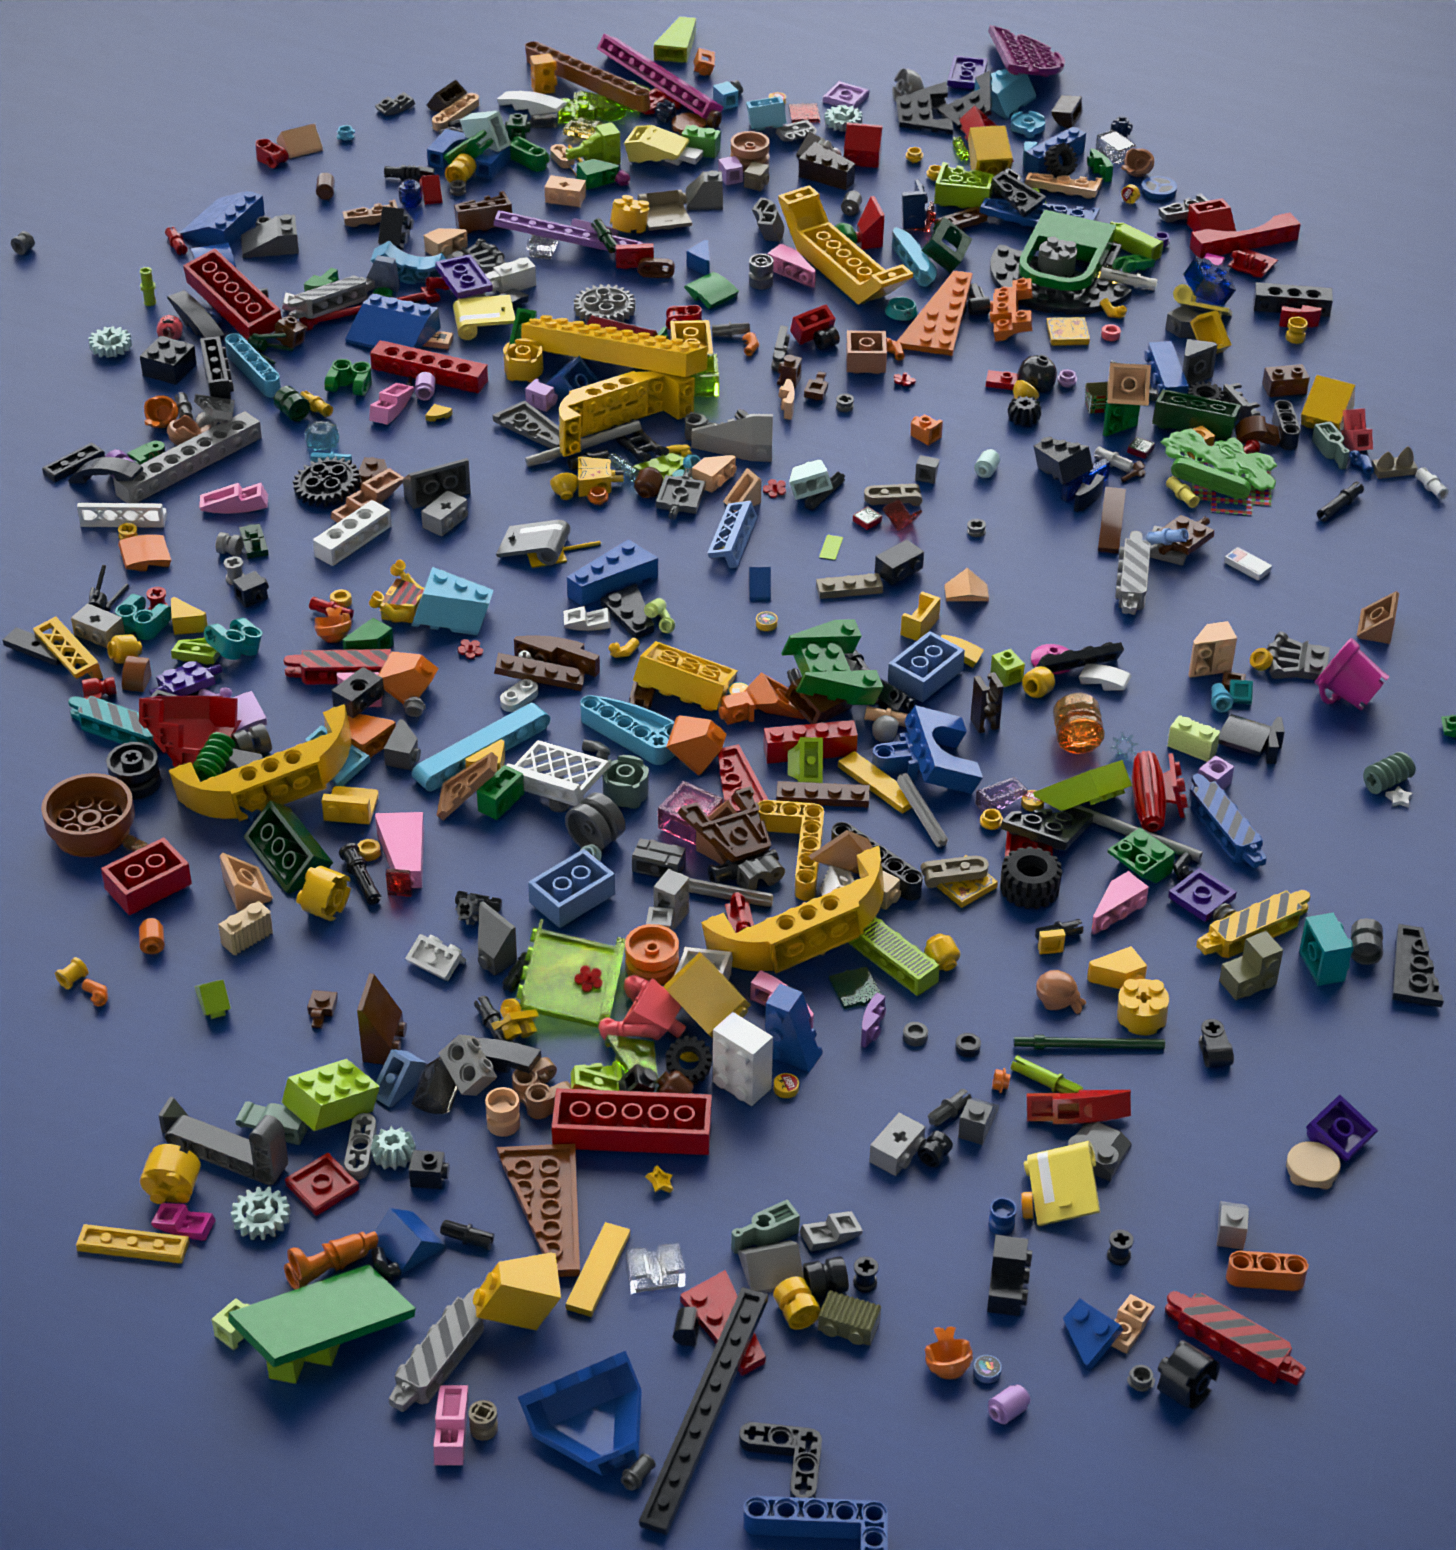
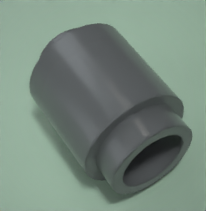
(851, 203)

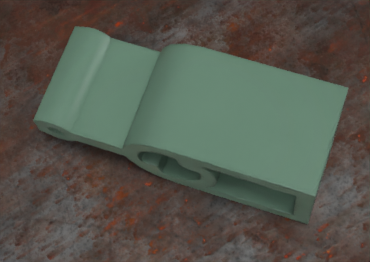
(1330, 443)
(293, 1126)
(767, 1227)

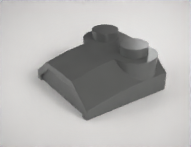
(1108, 1145)

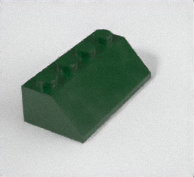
(1191, 411)
(285, 846)

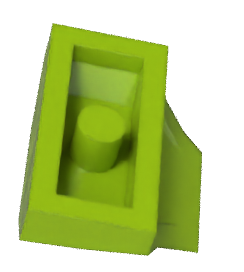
(806, 760)

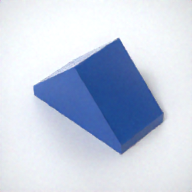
(698, 258)
(759, 583)

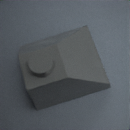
(705, 192)
(495, 941)

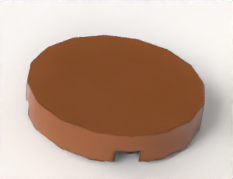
(680, 121)

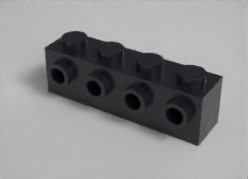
(216, 367)

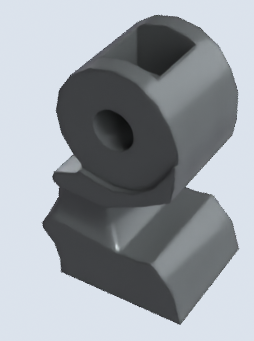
(751, 871)

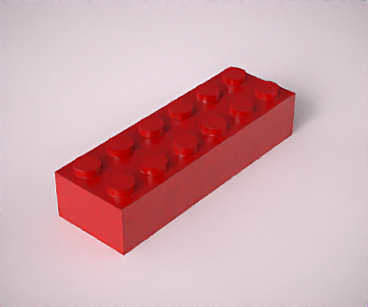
(232, 294)
(632, 1121)

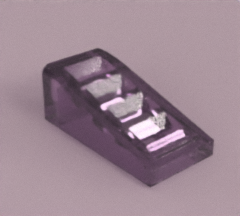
(993, 798)

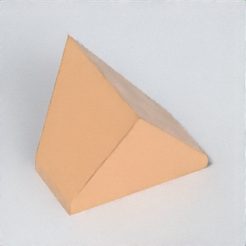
(746, 489)
(966, 587)

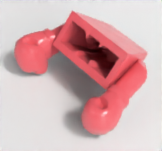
(650, 1014)

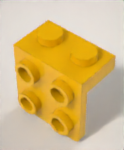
(349, 804)

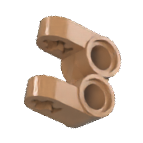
(532, 1090)

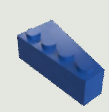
(612, 572)

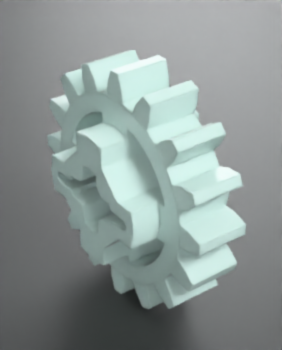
(841, 115)
(110, 342)
(260, 1213)

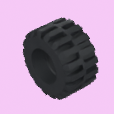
(1030, 878)

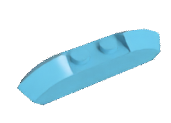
(913, 258)

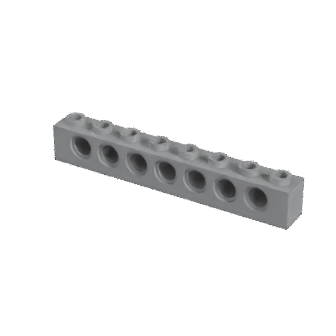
(190, 457)

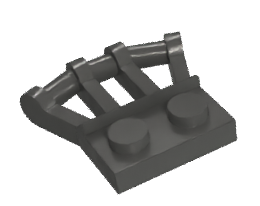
(486, 259)
(1297, 658)

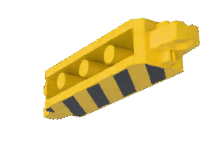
(1272, 915)

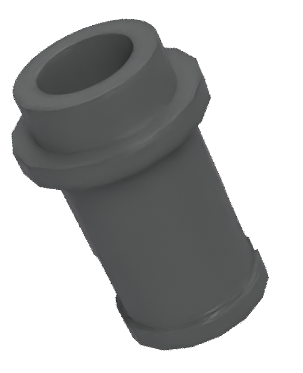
(633, 1477)

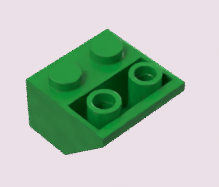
(1120, 417)
(1144, 855)

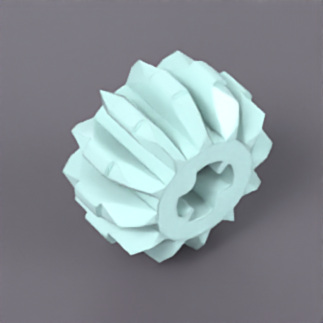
(392, 1148)

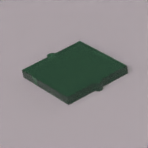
(854, 987)

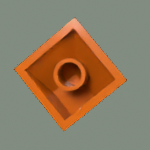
(407, 675)
(770, 697)
(695, 741)

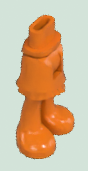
(336, 1255)

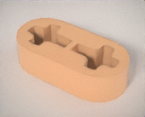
(559, 156)

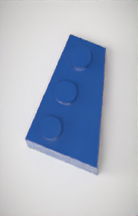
(789, 1025)

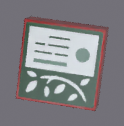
(867, 518)

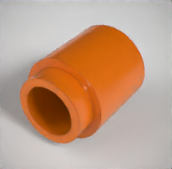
(151, 936)

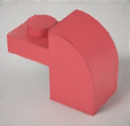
(1355, 432)

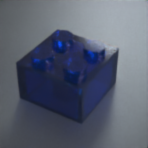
(1209, 281)

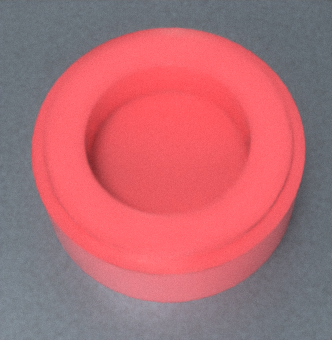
(1110, 332)

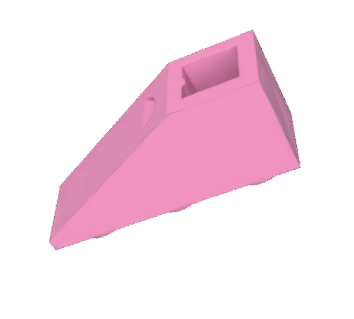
(792, 265)
(1120, 899)

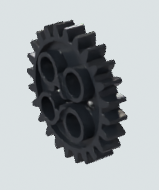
(326, 481)

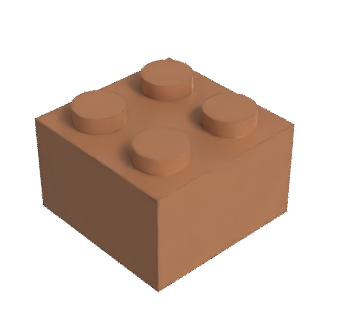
(866, 352)

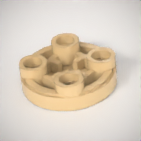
(1313, 1165)

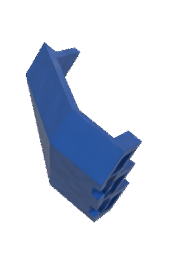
(590, 1414)

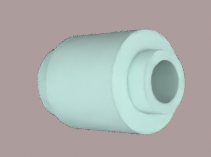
(987, 463)

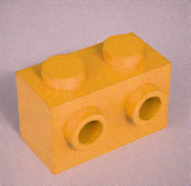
(542, 73)

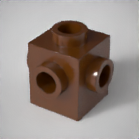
(293, 329)

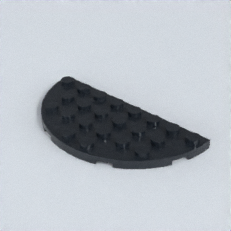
(1005, 268)

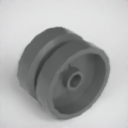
(595, 821)

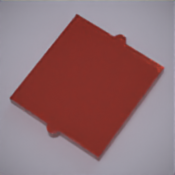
(803, 112)

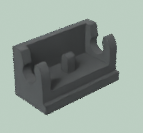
(1232, 396)

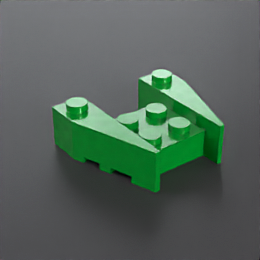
(824, 666)

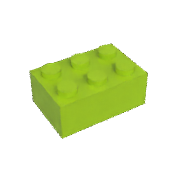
(330, 1094)

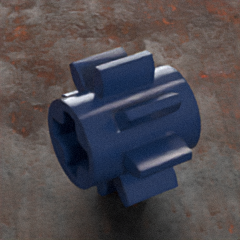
(665, 111)
(1122, 126)

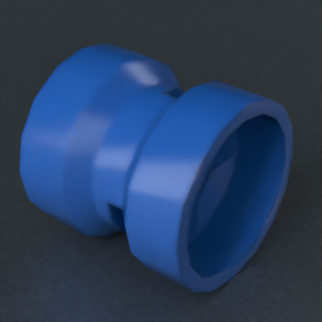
(1002, 1216)

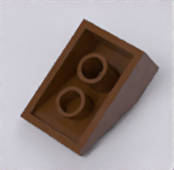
(379, 1022)

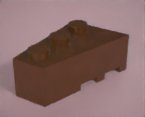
(481, 214)

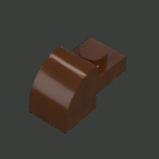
(1257, 429)

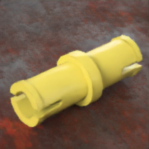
(1182, 492)

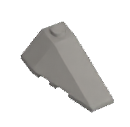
(743, 438)

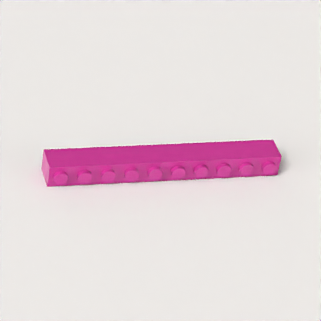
(658, 76)

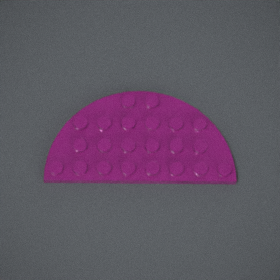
(1025, 54)

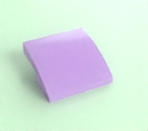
(249, 711)

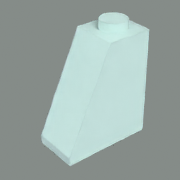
(491, 123)

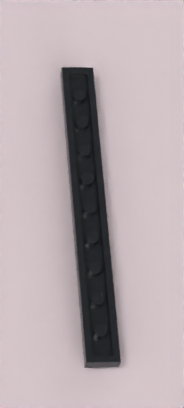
(703, 1412)

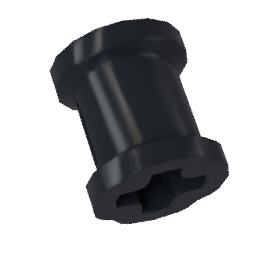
(1119, 1251)
(865, 1270)

